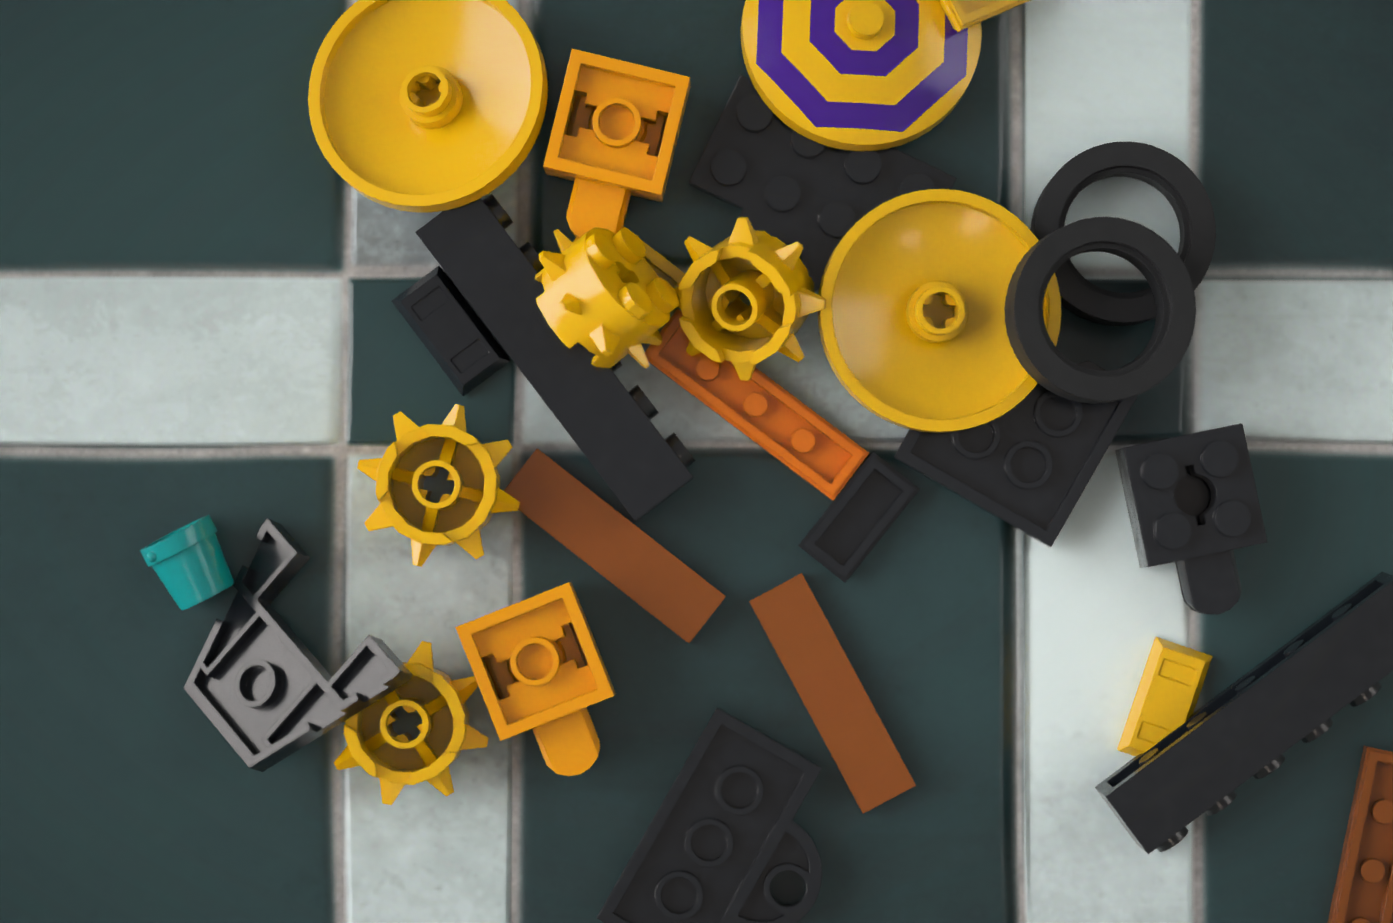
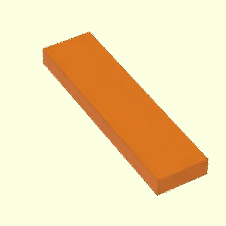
(761, 412)

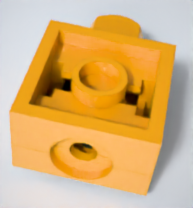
(614, 136)
(541, 675)

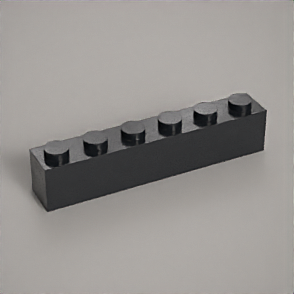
(587, 400)
(1256, 720)

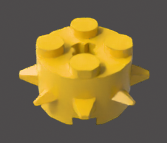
(770, 278)
(604, 295)
(421, 454)
(442, 736)

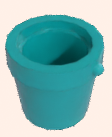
(190, 563)

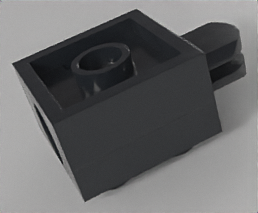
(1192, 506)

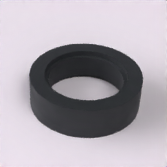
(1166, 175)
(1172, 296)

